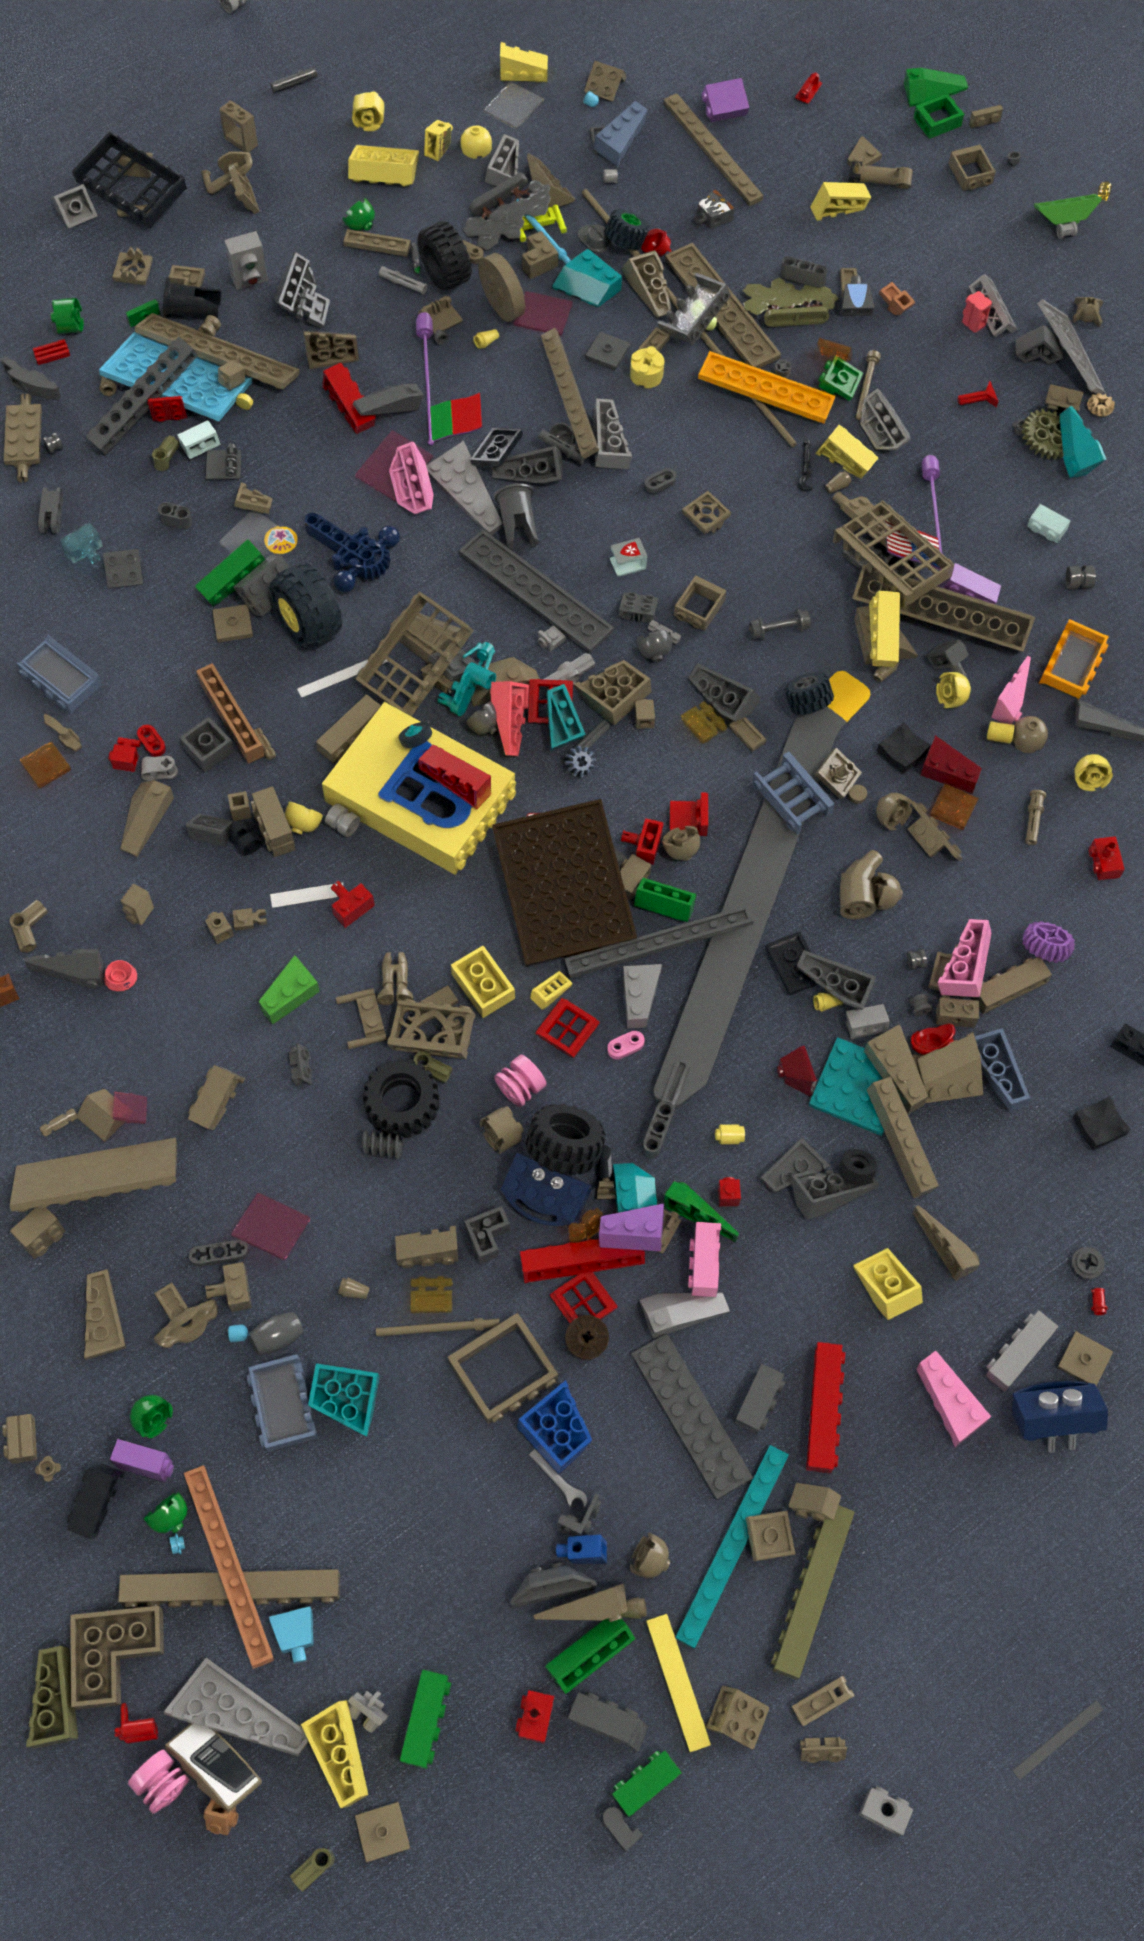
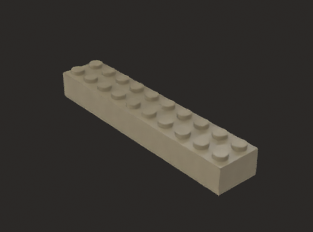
(955, 611)

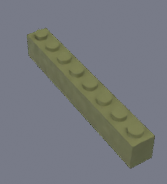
(812, 1594)

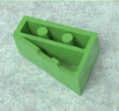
(288, 991)

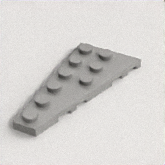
(1070, 341)
(465, 487)
(227, 1706)

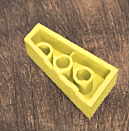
(884, 628)
(337, 1752)

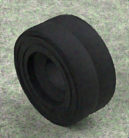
(859, 1158)

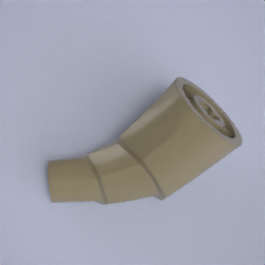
(856, 887)

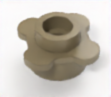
(47, 1462)

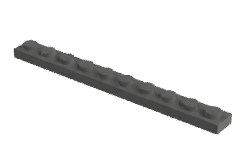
(659, 941)

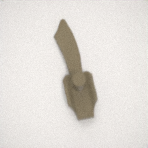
(67, 736)

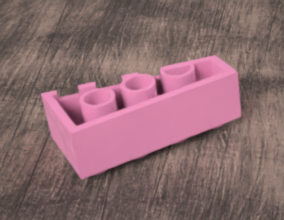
(966, 968)

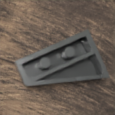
(608, 1720)

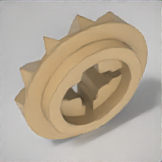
(1100, 410)

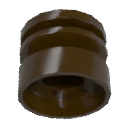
(594, 1347)

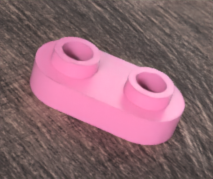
(627, 1045)

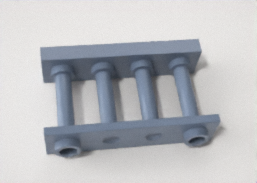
(800, 778)

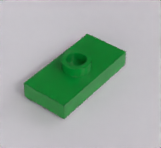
(139, 313)

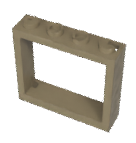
(486, 1340)

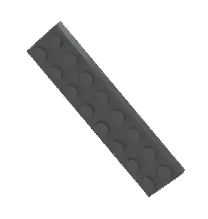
(691, 1416)

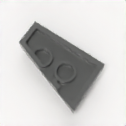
(796, 1160)

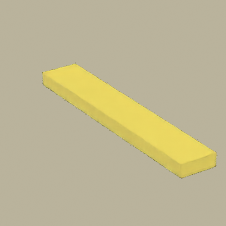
(678, 1683)

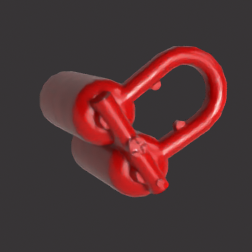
(136, 1730)

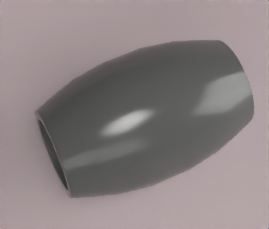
(275, 1333)

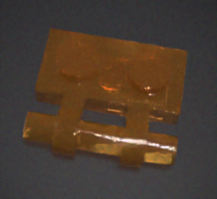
(587, 1227)

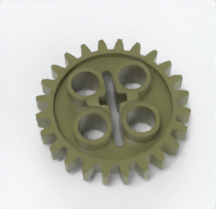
(1044, 433)

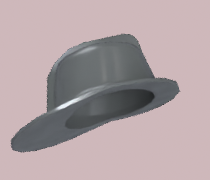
(594, 238)

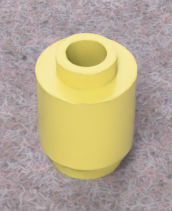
(730, 1134)

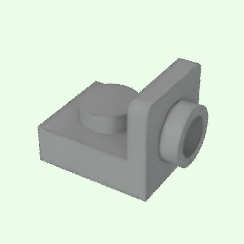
(551, 638)

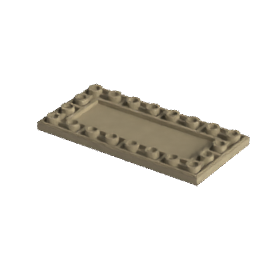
(94, 1174)

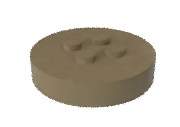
(501, 287)

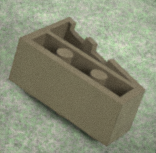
(214, 1097)
(427, 1249)

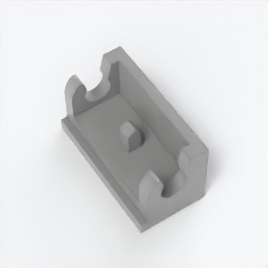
(867, 1021)

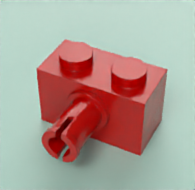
(646, 841)
(1106, 858)
(351, 904)
(536, 1716)

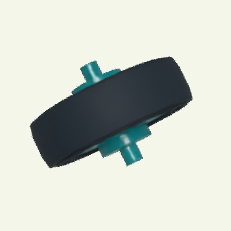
(415, 735)

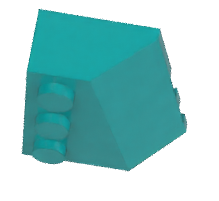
(589, 279)
(345, 1395)

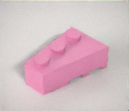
(705, 1259)

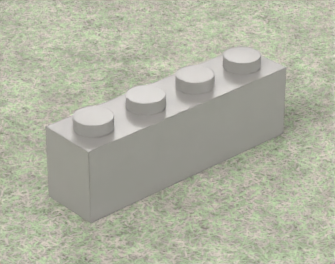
(1021, 1350)

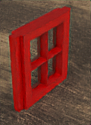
(534, 697)
(553, 1018)
(598, 1291)

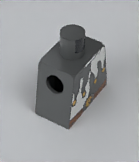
(714, 210)

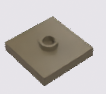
(232, 623)
(1085, 1359)
(770, 1535)
(382, 1832)

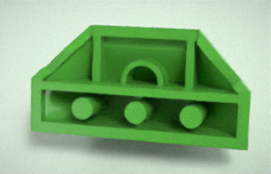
(1068, 209)

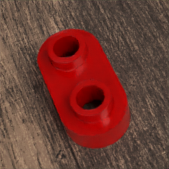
(151, 742)

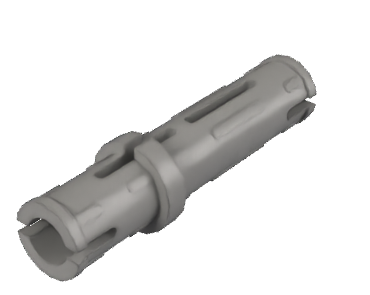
(395, 277)

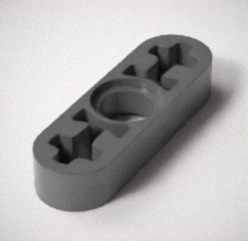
(212, 1247)

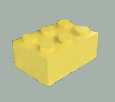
(483, 981)

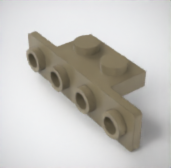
(929, 835)

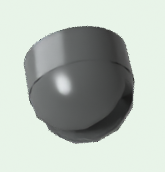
(1014, 158)
(438, 339)

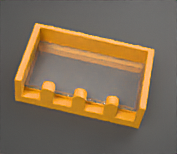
(1075, 659)

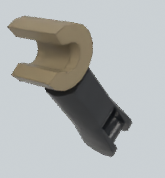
(605, 1185)

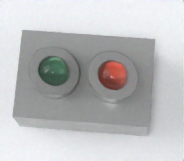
(246, 260)

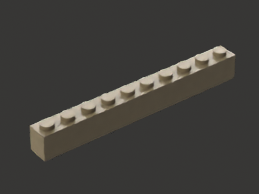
(208, 1588)

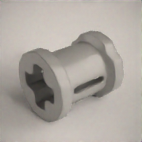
(1066, 230)

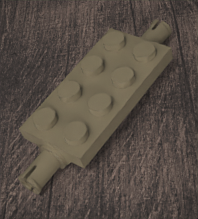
(23, 436)
(855, 508)

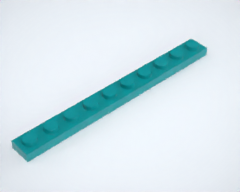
(731, 1548)

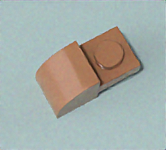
(897, 300)

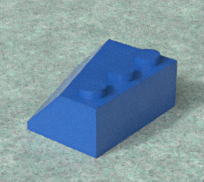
(556, 1428)

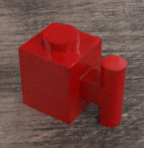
(125, 754)

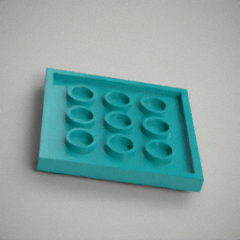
(844, 1085)

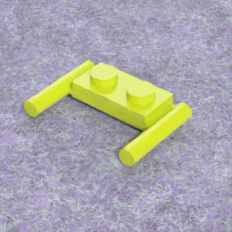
(552, 214)

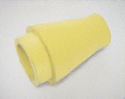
(485, 338)
(825, 1001)

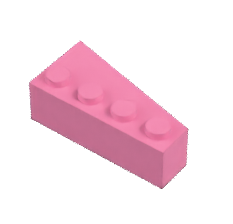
(952, 1399)

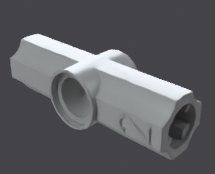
(572, 670)

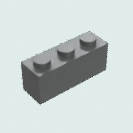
(760, 1399)

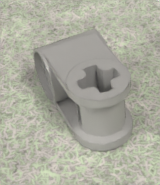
(156, 768)

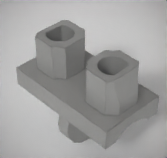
(369, 1706)

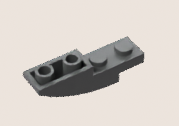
(32, 382)

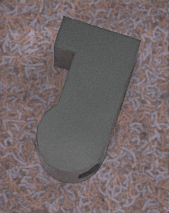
(618, 1828)

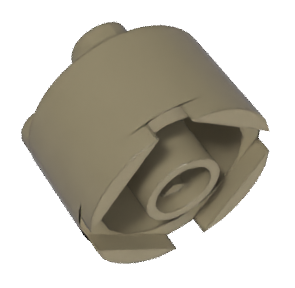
(501, 1129)

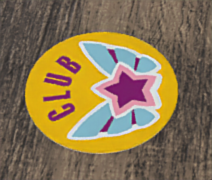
(287, 543)

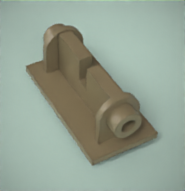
(670, 1225)
(813, 1751)

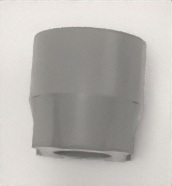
(610, 175)

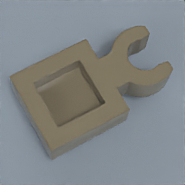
(246, 918)

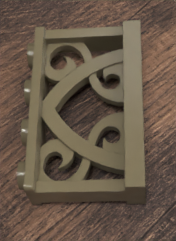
(446, 1049)

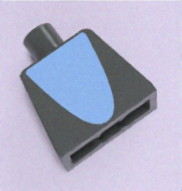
(857, 299)

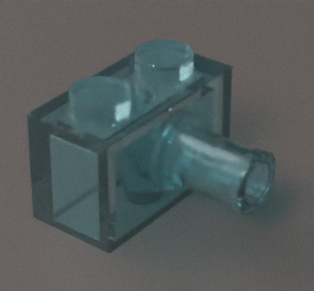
(82, 544)

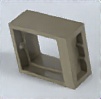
(243, 137)
(975, 154)
(706, 590)

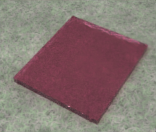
(544, 313)
(271, 1226)

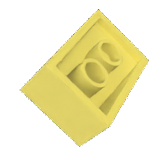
(889, 1284)

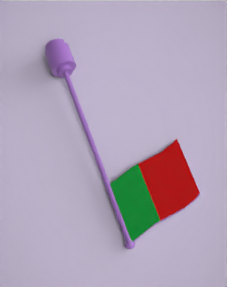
(451, 416)

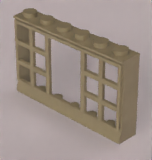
(885, 572)
(395, 633)

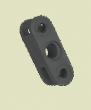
(50, 510)

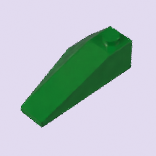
(928, 84)
(693, 1208)

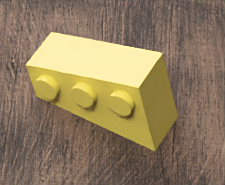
(522, 65)
(839, 198)
(847, 451)

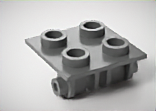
(224, 463)
(123, 568)
(638, 604)

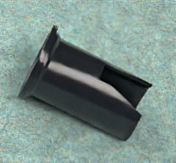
(190, 300)

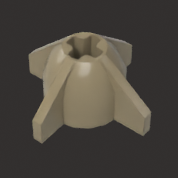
(1088, 310)

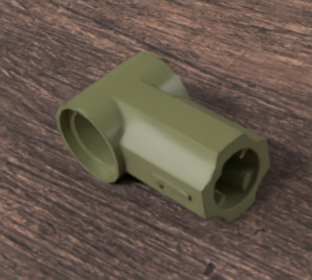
(164, 453)
(438, 1069)
(311, 1870)

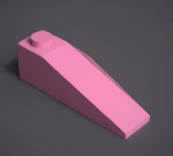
(1011, 699)

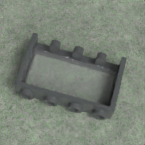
(697, 310)

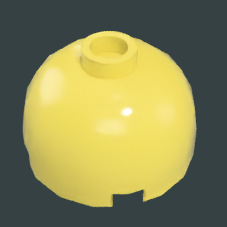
(476, 142)
(953, 689)
(1093, 772)
(301, 818)

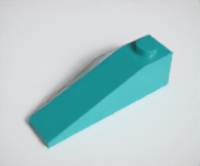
(1079, 448)

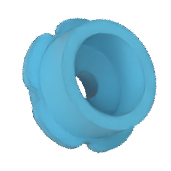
(177, 1544)

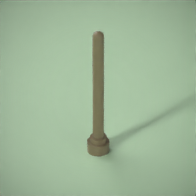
(872, 359)

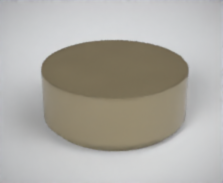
(857, 794)

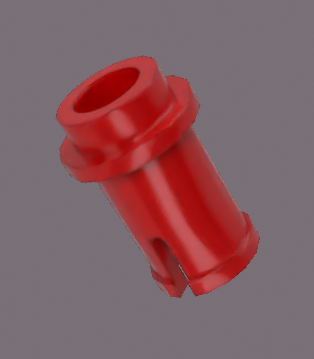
(1099, 1306)

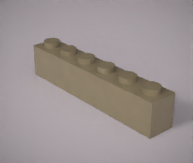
(902, 1137)

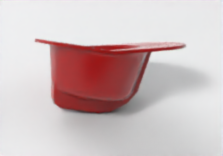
(657, 240)

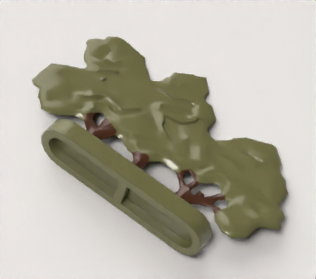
(786, 296)

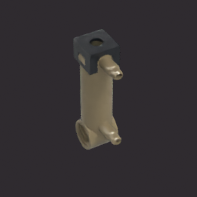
(898, 177)

